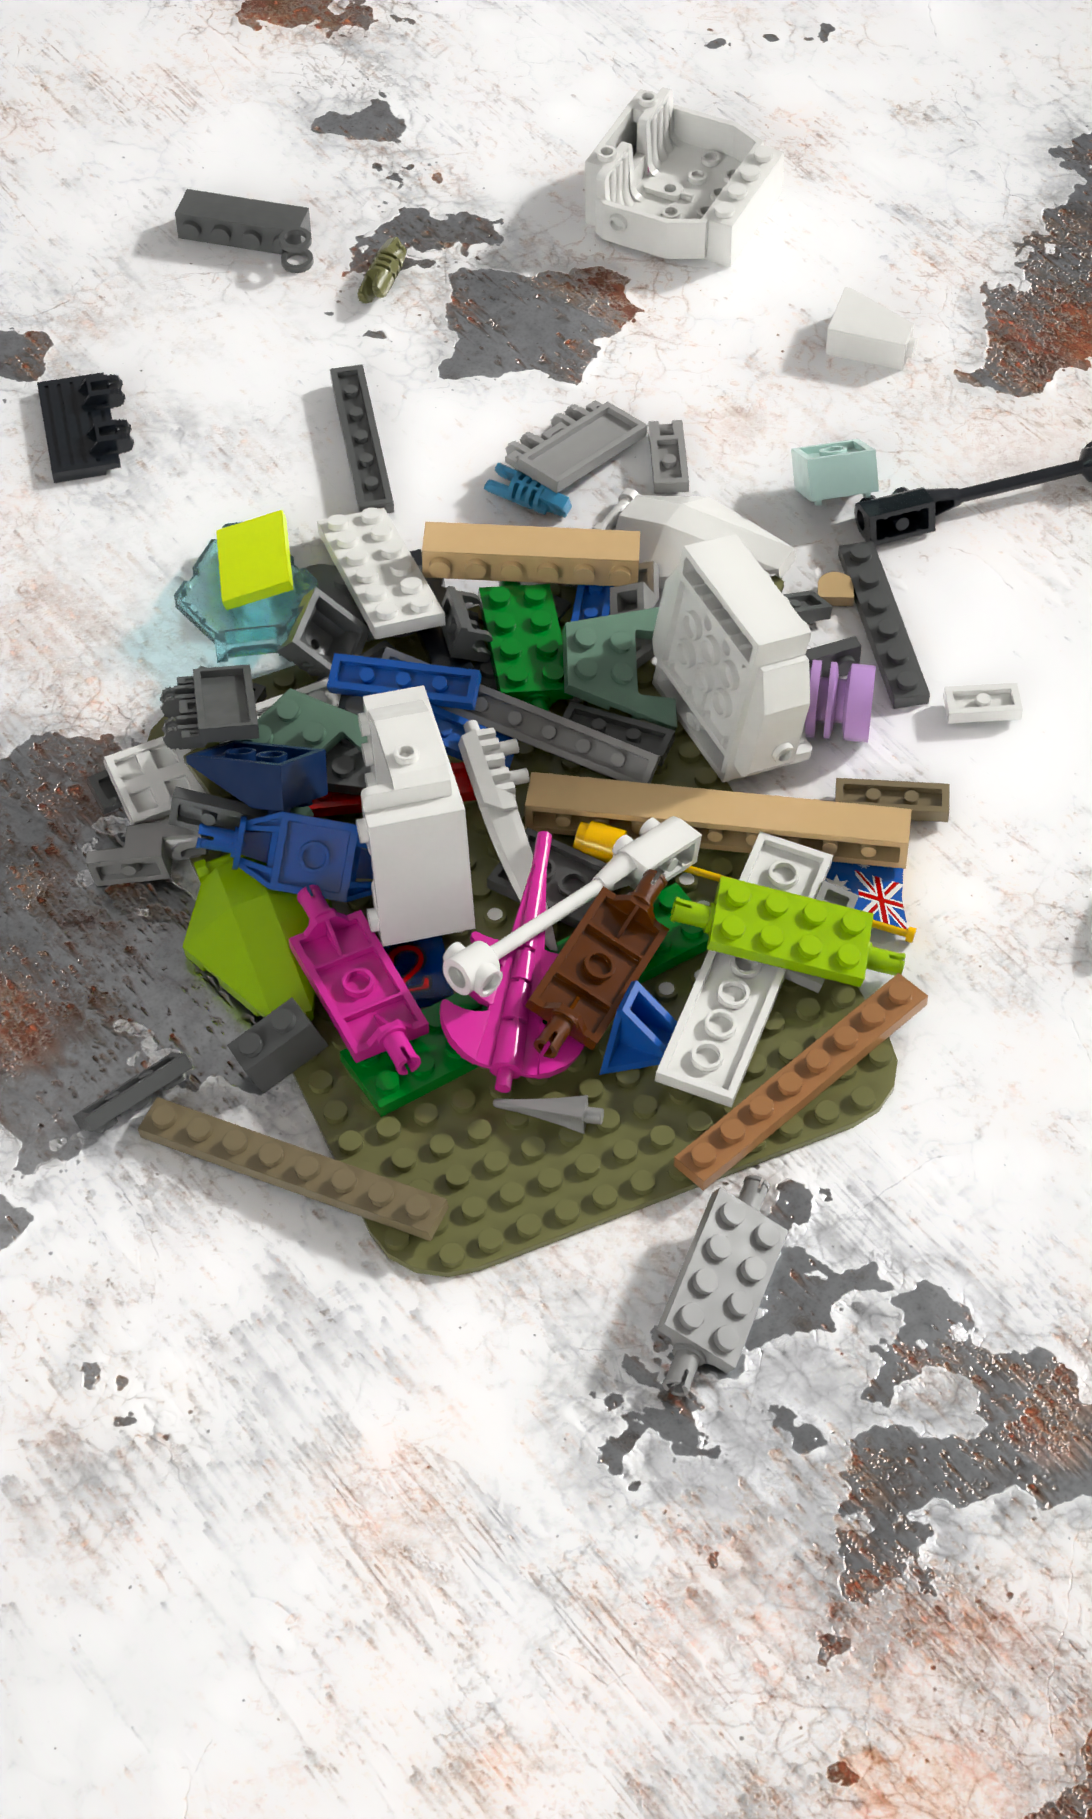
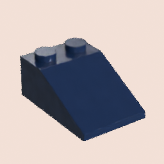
(265, 774)

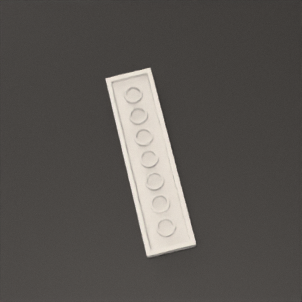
(733, 993)

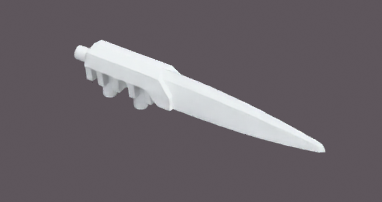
(497, 802)

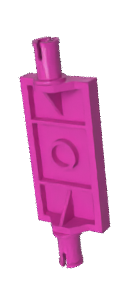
(357, 983)

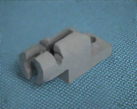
(146, 854)

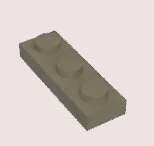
(925, 799)

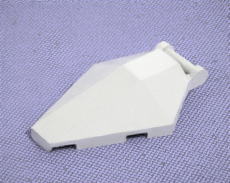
(677, 521)

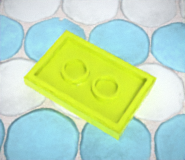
(254, 560)

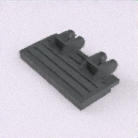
(210, 707)

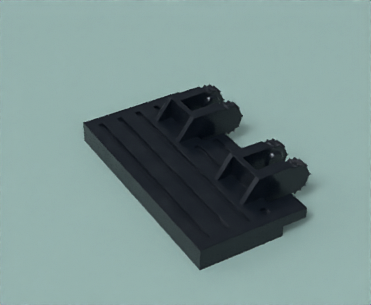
(80, 425)

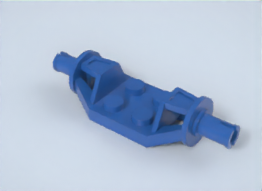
(297, 853)

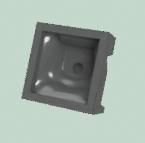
(320, 632)

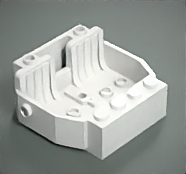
(680, 181)
(733, 660)
(412, 822)

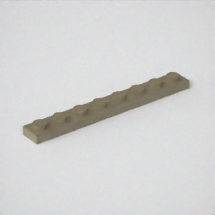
(294, 1168)

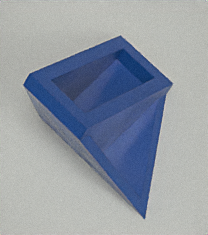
(638, 1032)

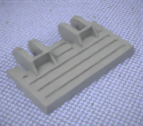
(575, 444)

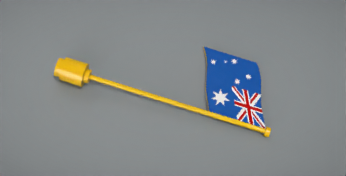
(877, 886)

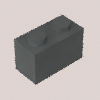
(277, 1045)

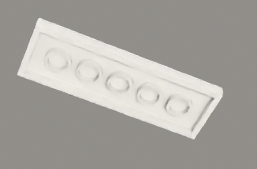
(380, 573)

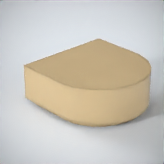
(836, 589)

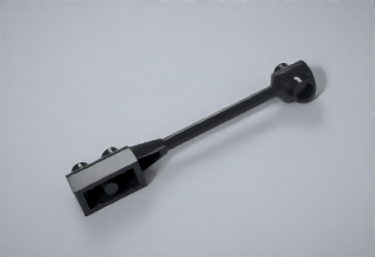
(914, 511)

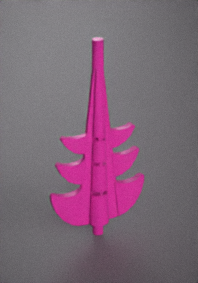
(507, 1030)

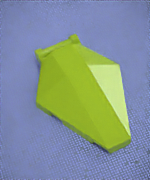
(244, 936)

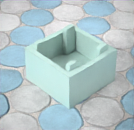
(835, 470)

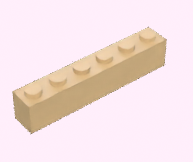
(530, 554)

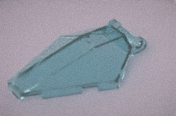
(245, 629)

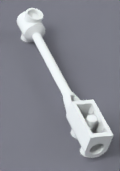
(661, 847)

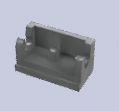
(462, 629)

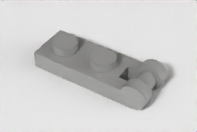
(668, 457)

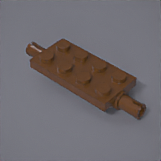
(598, 965)

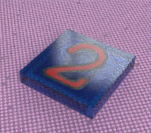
(422, 969)

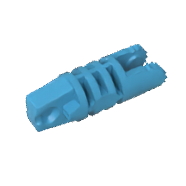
(528, 492)

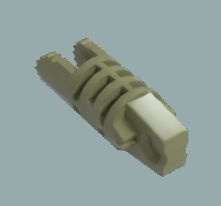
(382, 271)

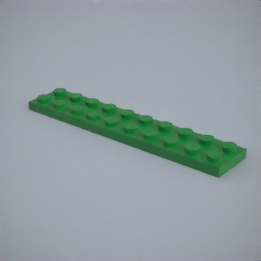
(442, 1064)

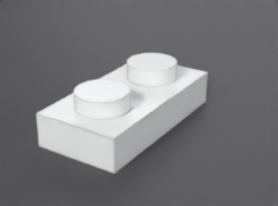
(982, 703)

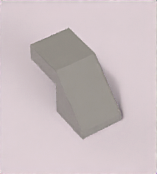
(637, 595)

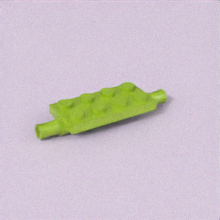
(789, 932)

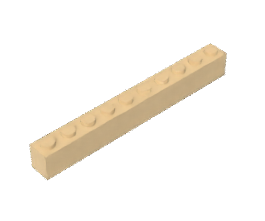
(724, 818)

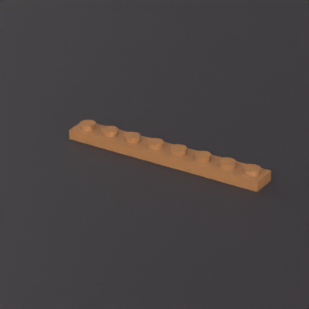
(800, 1082)

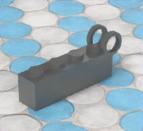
(246, 225)

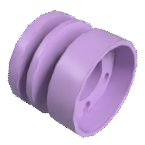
(841, 701)

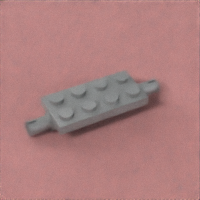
(720, 1284)

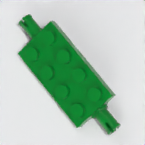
(525, 642)

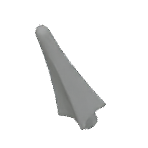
(566, 1111)

